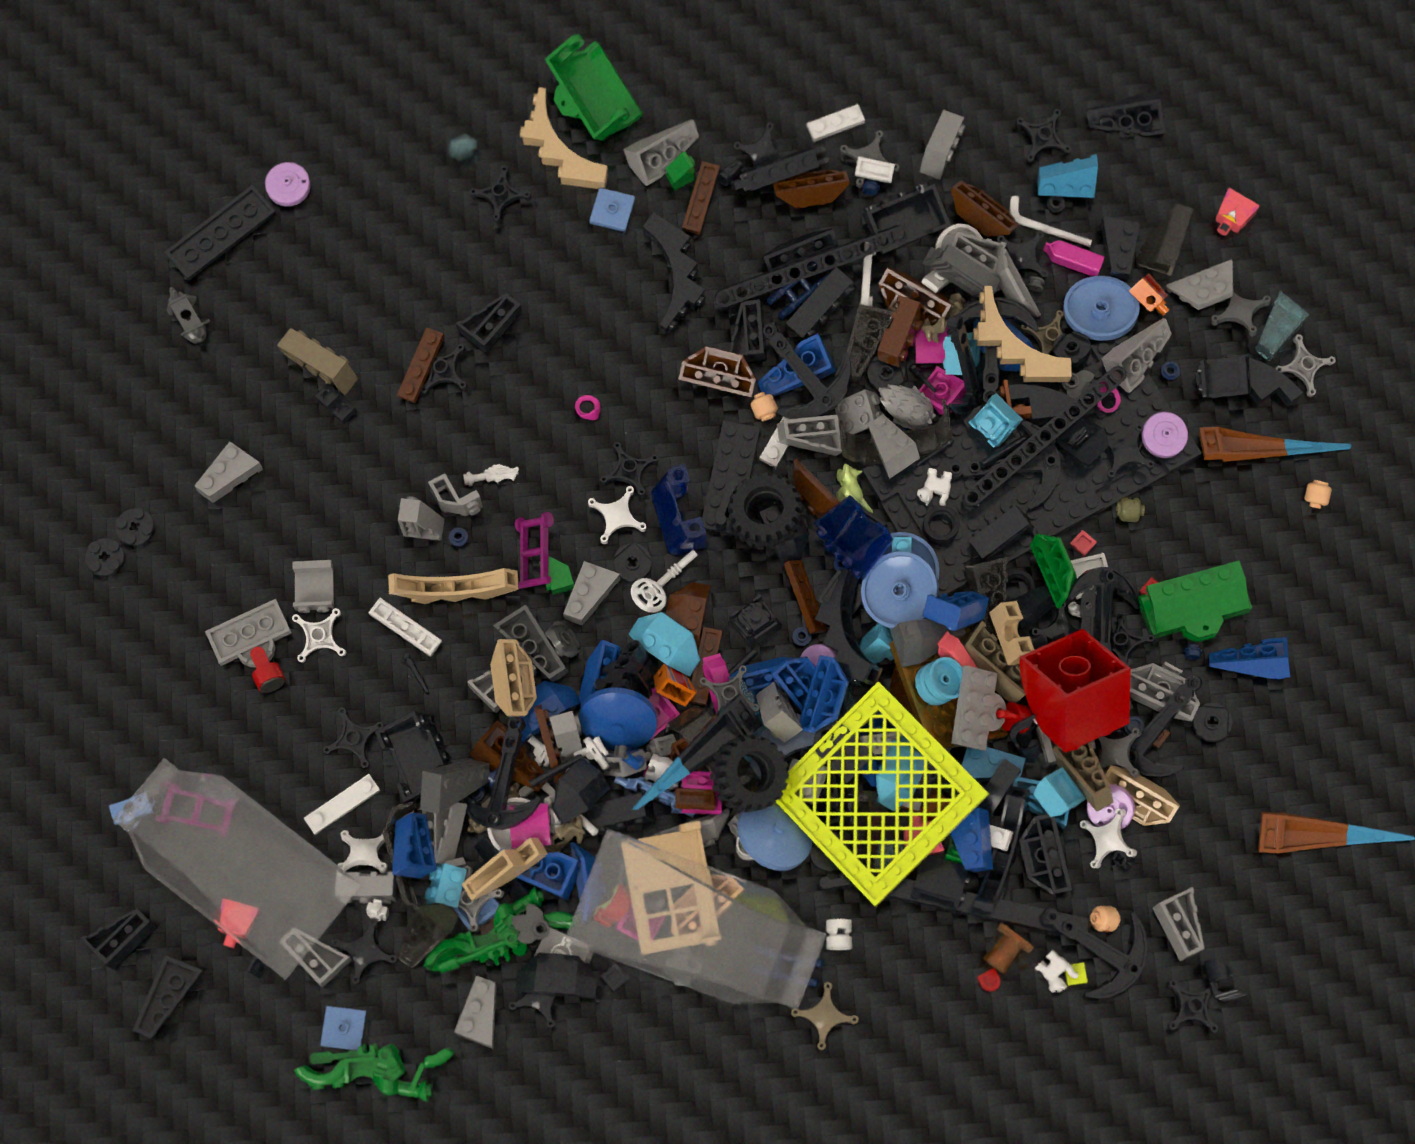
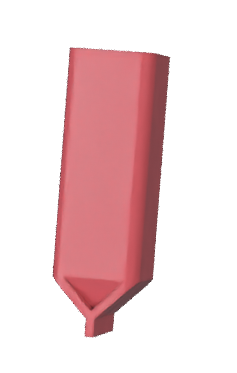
(953, 648)

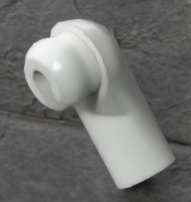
(1074, 609)

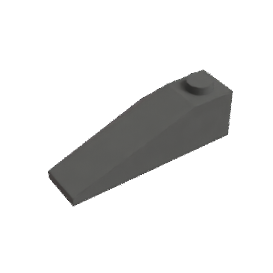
(918, 640)

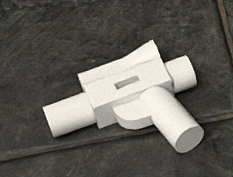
(539, 751)
(594, 751)

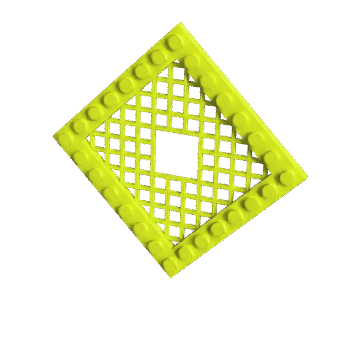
(970, 795)

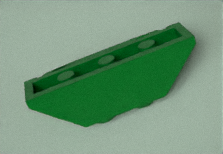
(1054, 565)

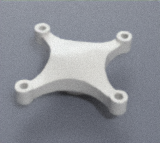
(617, 515)
(319, 635)
(1108, 838)
(363, 852)

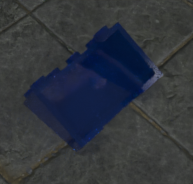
(675, 532)
(853, 537)

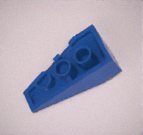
(812, 353)
(1264, 660)
(553, 874)

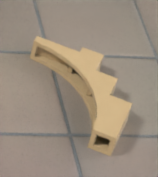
(572, 168)
(1011, 350)
(454, 588)

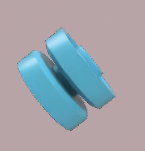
(939, 681)

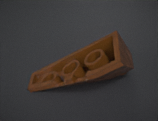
(489, 750)

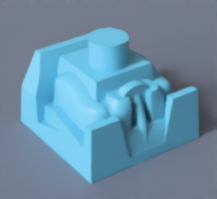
(996, 420)
(876, 644)
(1058, 793)

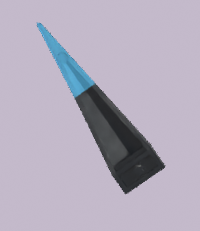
(730, 722)

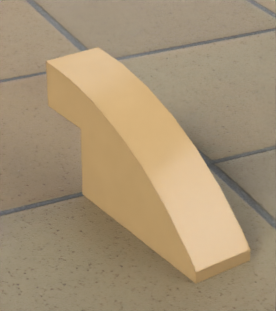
(504, 868)

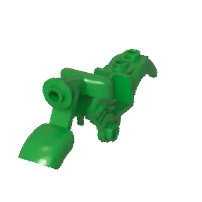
(495, 942)
(381, 1065)

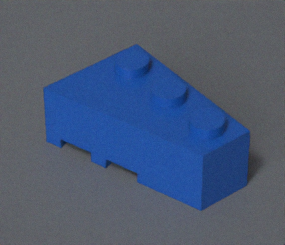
(957, 610)
(974, 841)
(413, 847)

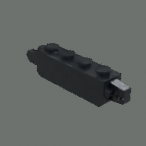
(779, 169)

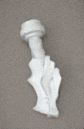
(494, 473)

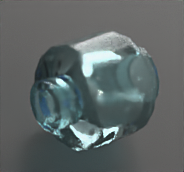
(462, 147)

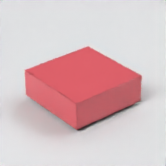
(1083, 543)

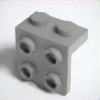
(858, 411)

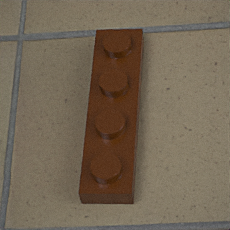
(700, 197)
(420, 365)
(804, 595)
(708, 646)
(548, 735)

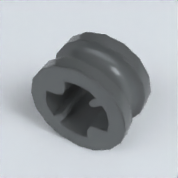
(1035, 284)

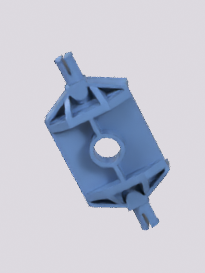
(636, 784)

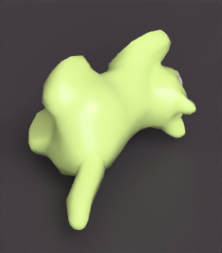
(850, 486)

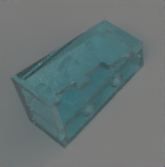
(1280, 326)

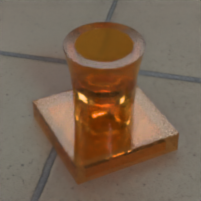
(1006, 949)

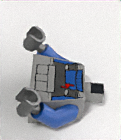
(626, 761)

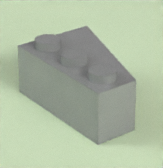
(982, 251)
(893, 445)
(226, 472)
(419, 520)
(589, 591)
(566, 733)
(324, 962)

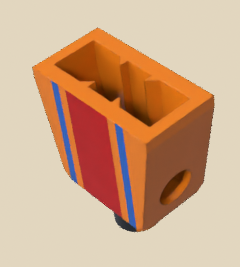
(1145, 290)
(668, 683)

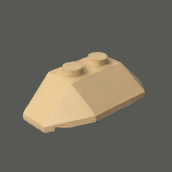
(512, 678)
(1151, 801)

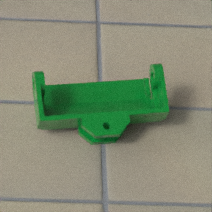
(591, 88)
(1195, 602)

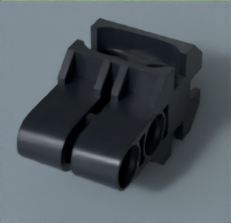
(631, 671)

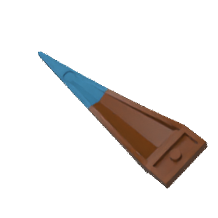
(1237, 445)
(1293, 832)

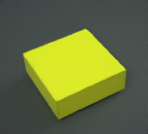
(1082, 978)

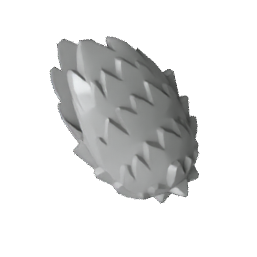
(907, 406)

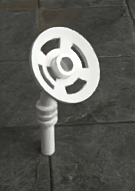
(653, 586)

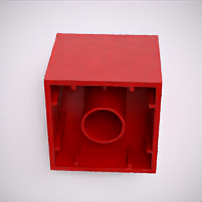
(1076, 689)

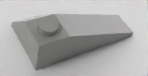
(653, 154)
(1137, 354)

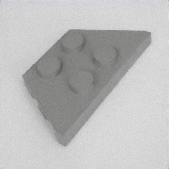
(1205, 286)

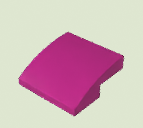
(929, 352)
(701, 780)
(534, 827)

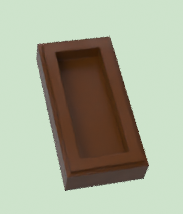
(694, 799)

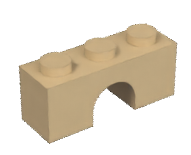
(1006, 620)

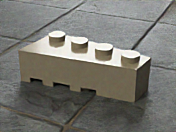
(318, 360)
(990, 657)
(1086, 773)

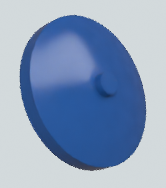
(618, 718)

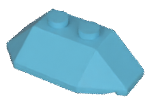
(667, 641)
(887, 782)

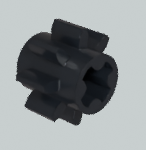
(1121, 859)

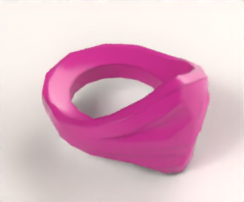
(1117, 401)
(593, 415)

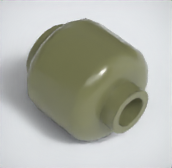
(1129, 509)

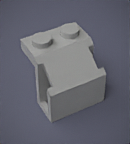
(466, 505)

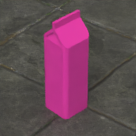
(1074, 257)
(716, 672)

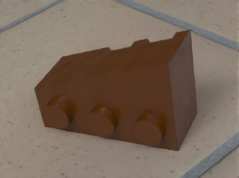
(901, 333)

